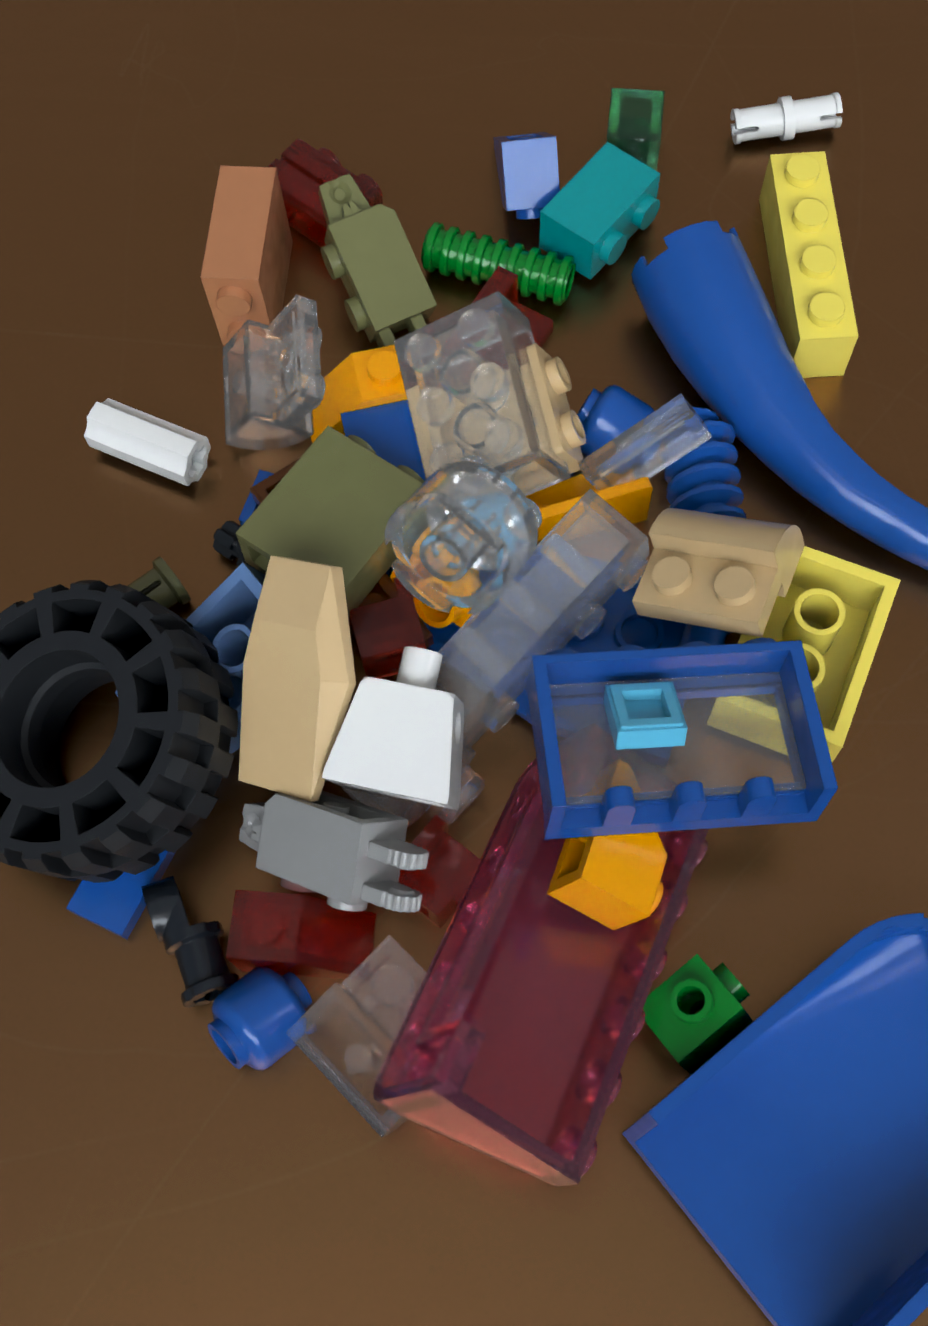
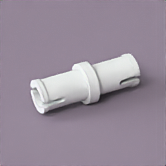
(786, 118)

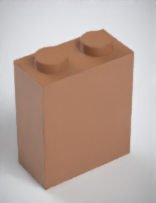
(246, 249)

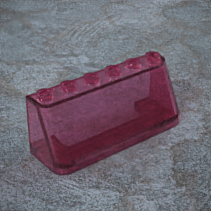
(530, 1004)

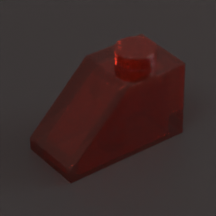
(298, 935)

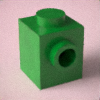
(697, 1036)

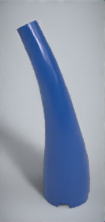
(733, 354)

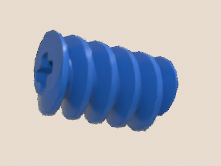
(706, 476)

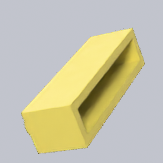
(808, 263)

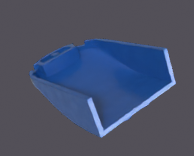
(812, 1140)

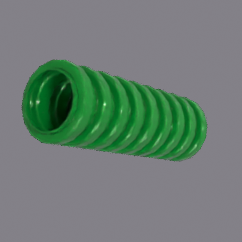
(481, 257)

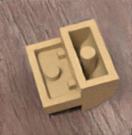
(717, 570)

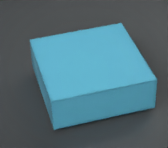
(644, 715)

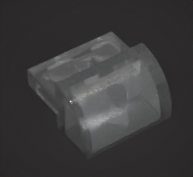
(273, 379)
(356, 1025)

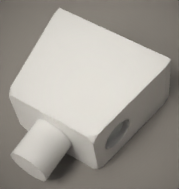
(402, 736)

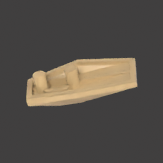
(295, 678)

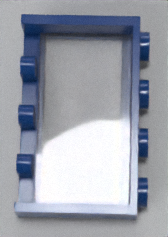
(747, 756)

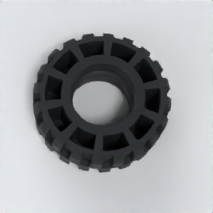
(166, 741)

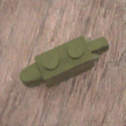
(374, 262)

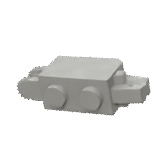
(335, 850)

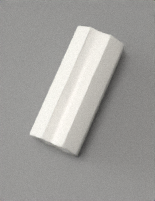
(147, 441)

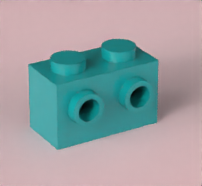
(600, 210)

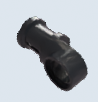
(194, 946)

